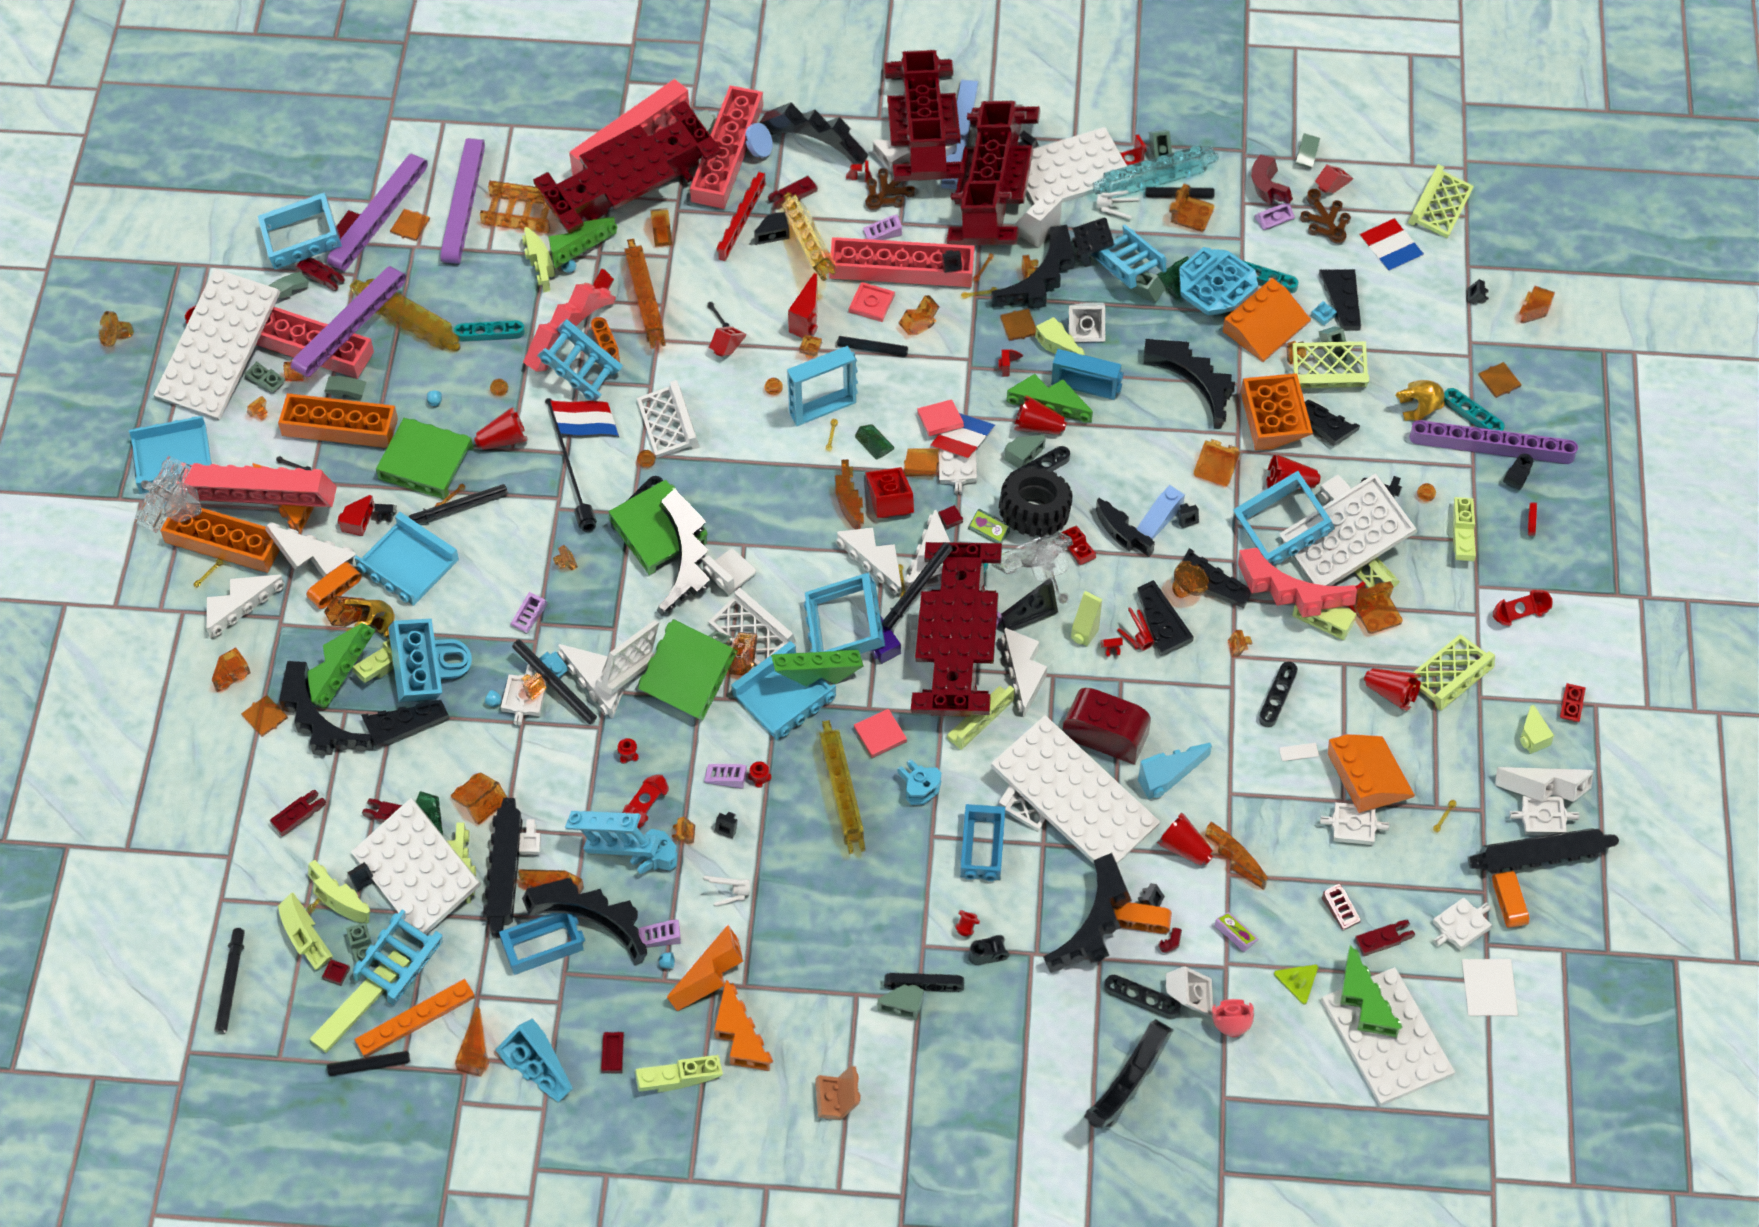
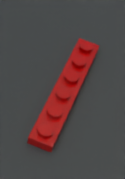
(739, 220)

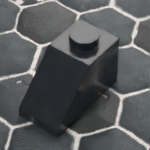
(772, 229)

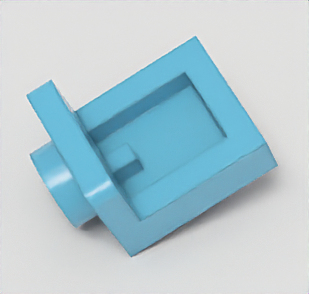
(554, 663)

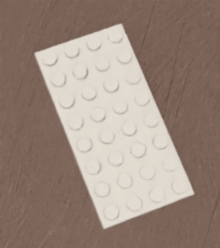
(217, 343)
(1074, 792)

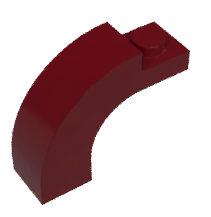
(1262, 174)

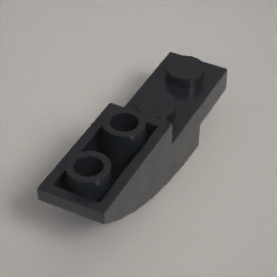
(1124, 534)

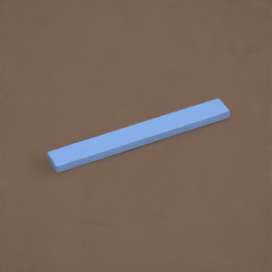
(965, 102)

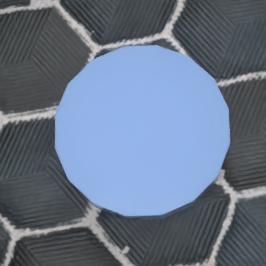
(759, 140)

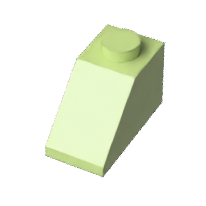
(1536, 733)

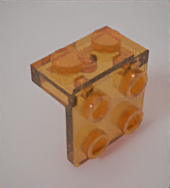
(1190, 211)
(1217, 462)
(1377, 608)
(480, 796)

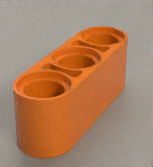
(603, 337)
(333, 584)
(1510, 899)
(1144, 917)

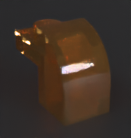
(920, 319)

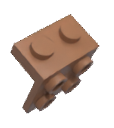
(837, 1094)

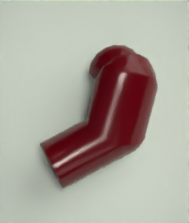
(1173, 943)

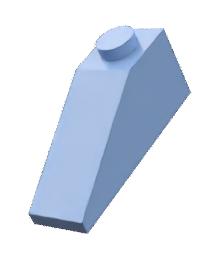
(1161, 512)

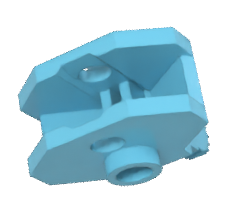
(920, 783)
(664, 858)

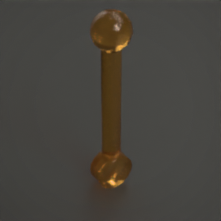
(977, 277)
(461, 487)

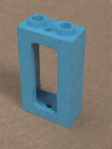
(1087, 374)
(982, 813)
(538, 928)

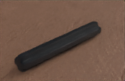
(1170, 192)
(874, 346)
(368, 1063)

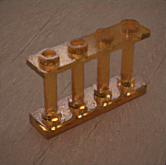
(515, 193)

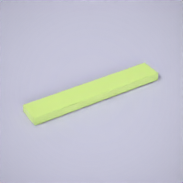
(355, 1006)

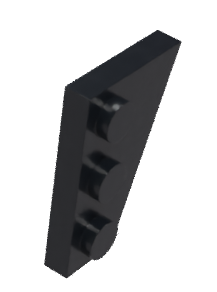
(1329, 426)
(1032, 607)

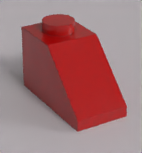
(1332, 179)
(726, 340)
(356, 516)

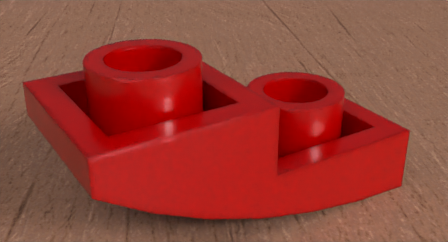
(1080, 549)
(1572, 702)

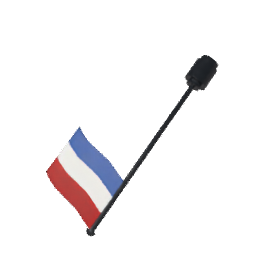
(581, 420)

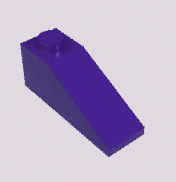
(891, 649)

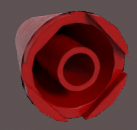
(1038, 418)
(502, 431)
(1282, 467)
(1395, 686)
(1186, 841)

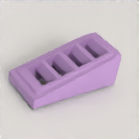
(888, 223)
(542, 603)
(731, 781)
(661, 941)

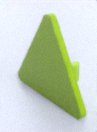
(1298, 980)

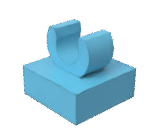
(1323, 313)

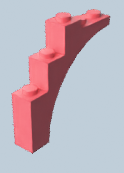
(581, 304)
(1285, 589)

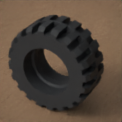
(1030, 517)

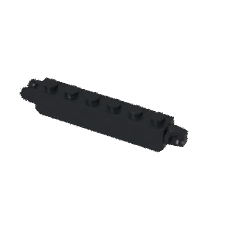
(1542, 849)
(504, 867)

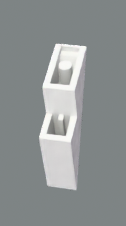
(898, 154)
(934, 533)
(301, 549)
(875, 559)
(243, 598)
(588, 669)
(1026, 673)
(1544, 782)

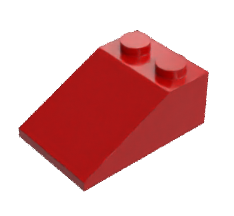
(803, 311)
(890, 492)

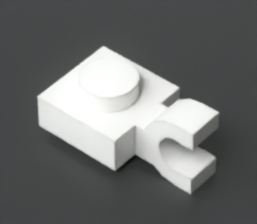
(530, 841)

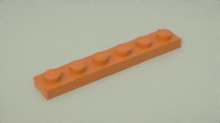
(414, 1018)

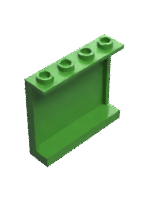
(423, 457)
(647, 527)
(687, 669)

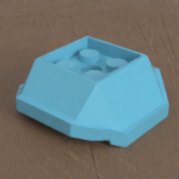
(1216, 281)

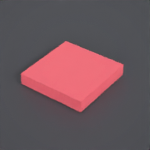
(871, 301)
(940, 417)
(880, 733)

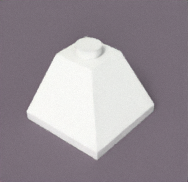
(1087, 322)
(1191, 989)

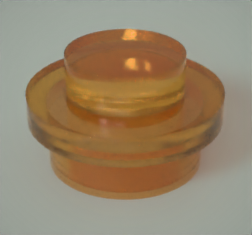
(773, 386)
(499, 387)
(646, 458)
(1426, 492)

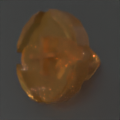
(113, 329)
(1190, 579)

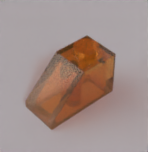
(661, 227)
(744, 660)

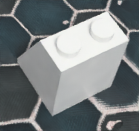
(1036, 222)

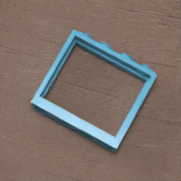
(293, 213)
(827, 404)
(1271, 496)
(837, 590)

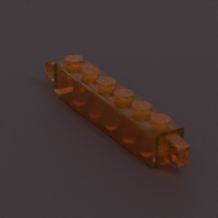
(644, 294)

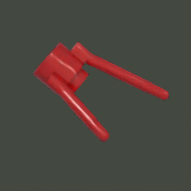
(1143, 638)

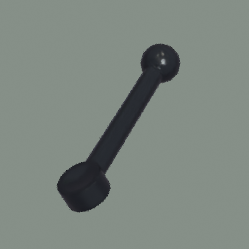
(711, 305)
(279, 459)

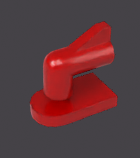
(855, 168)

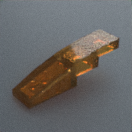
(1240, 858)

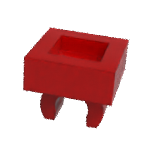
(1112, 643)

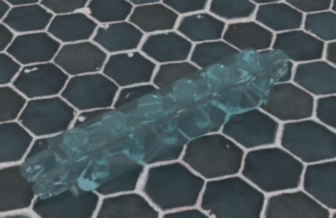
(1156, 171)

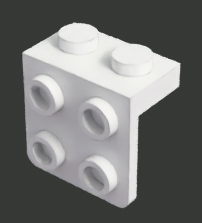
(728, 570)

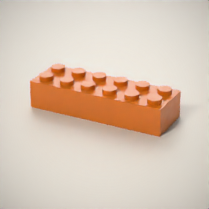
(338, 420)
(224, 539)

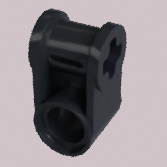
(1519, 471)
(992, 949)

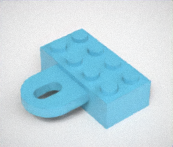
(420, 659)

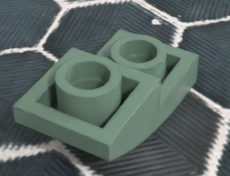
(1307, 150)
(290, 282)
(264, 378)
(345, 385)
(360, 941)

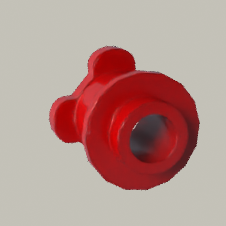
(627, 750)
(759, 773)
(966, 923)

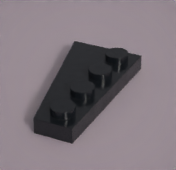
(1343, 296)
(1220, 584)
(1164, 622)
(400, 723)

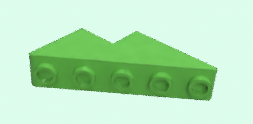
(567, 246)
(1058, 397)
(339, 657)
(811, 666)
(1362, 992)

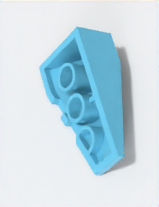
(1162, 772)
(534, 1057)

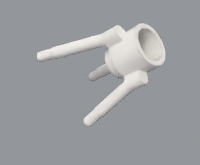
(1105, 201)
(740, 887)

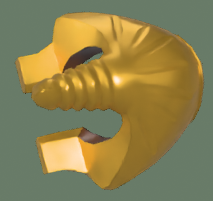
(1429, 397)
(375, 613)

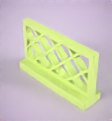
(1430, 192)
(1331, 380)
(1464, 679)

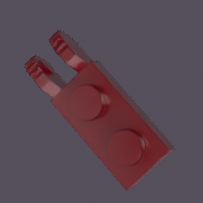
(800, 188)
(319, 272)
(385, 810)
(297, 812)
(1383, 938)

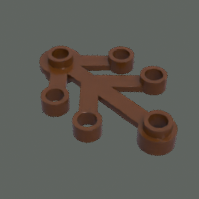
(875, 201)
(1335, 234)

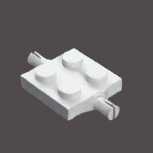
(957, 469)
(517, 702)
(1543, 817)
(1353, 826)
(1462, 924)

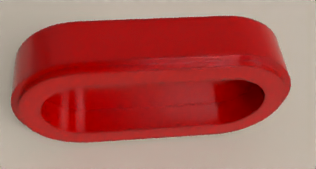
(1532, 518)

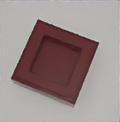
(950, 517)
(336, 972)

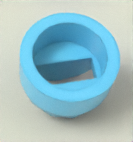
(569, 266)
(434, 398)
(493, 698)
(667, 960)

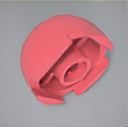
(1233, 1017)

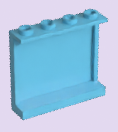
(179, 439)
(408, 560)
(777, 700)

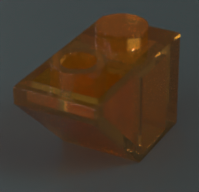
(1537, 304)
(340, 614)
(229, 669)

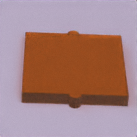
(410, 225)
(1018, 324)
(1499, 379)
(921, 461)
(264, 715)

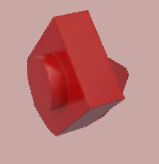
(1007, 356)

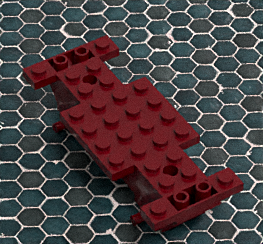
(923, 117)
(628, 168)
(993, 174)
(957, 631)

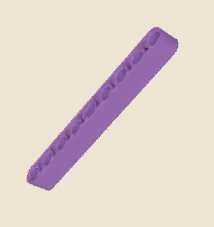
(462, 201)
(377, 212)
(348, 321)
(1493, 441)

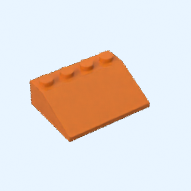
(1266, 320)
(1275, 410)
(1368, 771)

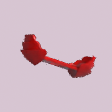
(1537, 602)
(652, 786)

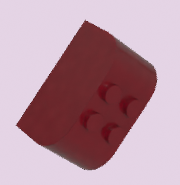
(1107, 724)

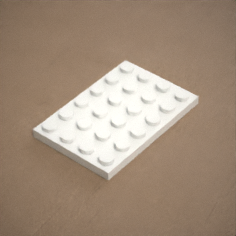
(1072, 165)
(1365, 527)
(416, 867)
(1390, 1063)

